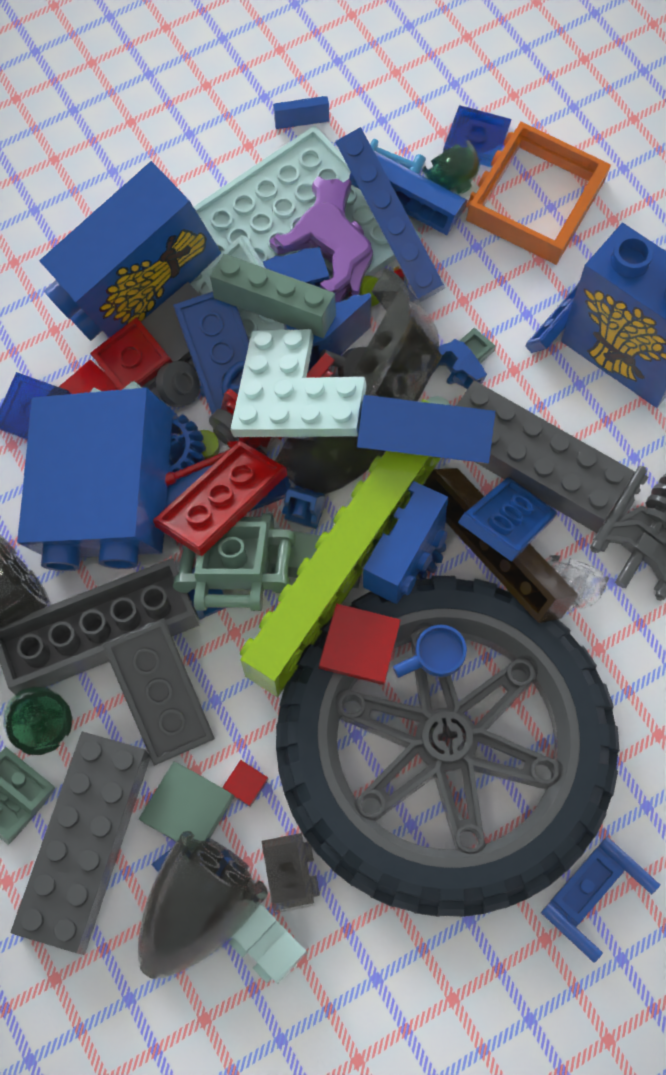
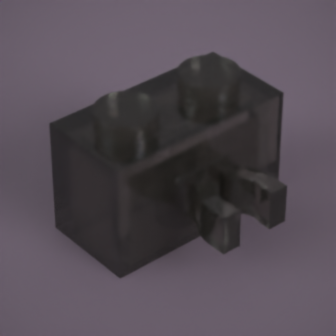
(289, 874)

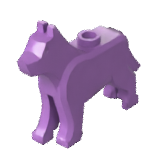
(338, 238)

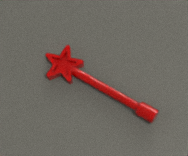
(171, 477)

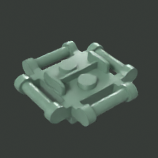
(238, 562)

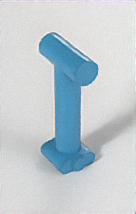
(415, 165)

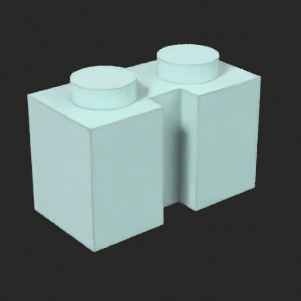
(268, 945)

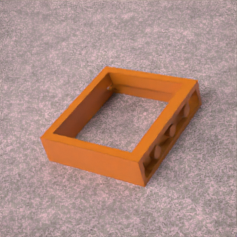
(555, 152)

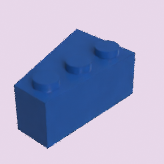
(408, 546)

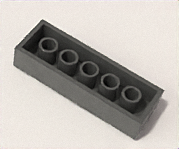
(549, 460)
(70, 633)
(81, 843)

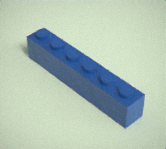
(390, 214)

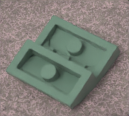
(21, 794)
(186, 804)

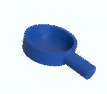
(438, 652)

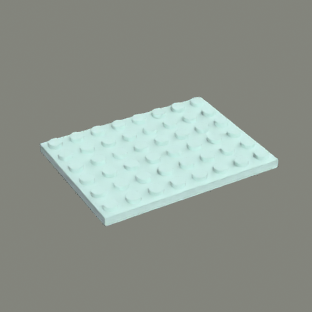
(272, 201)

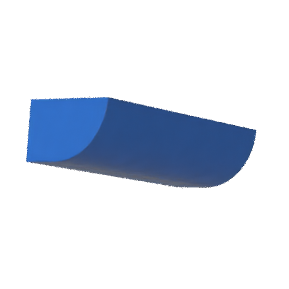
(422, 197)
(426, 429)

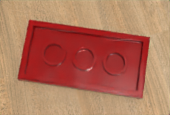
(220, 498)

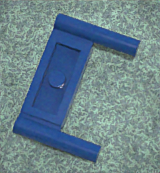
(586, 889)

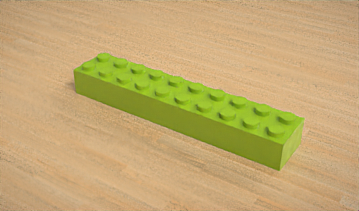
(332, 570)

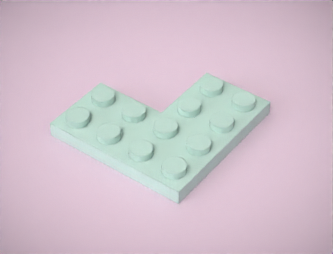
(282, 402)

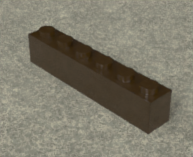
(528, 576)

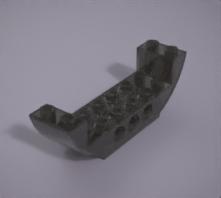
(394, 366)

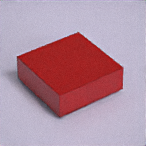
(245, 783)

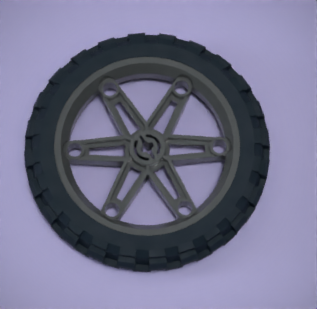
(465, 878)

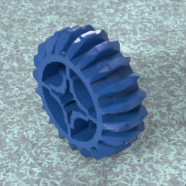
(186, 445)

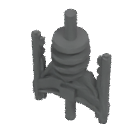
(638, 531)

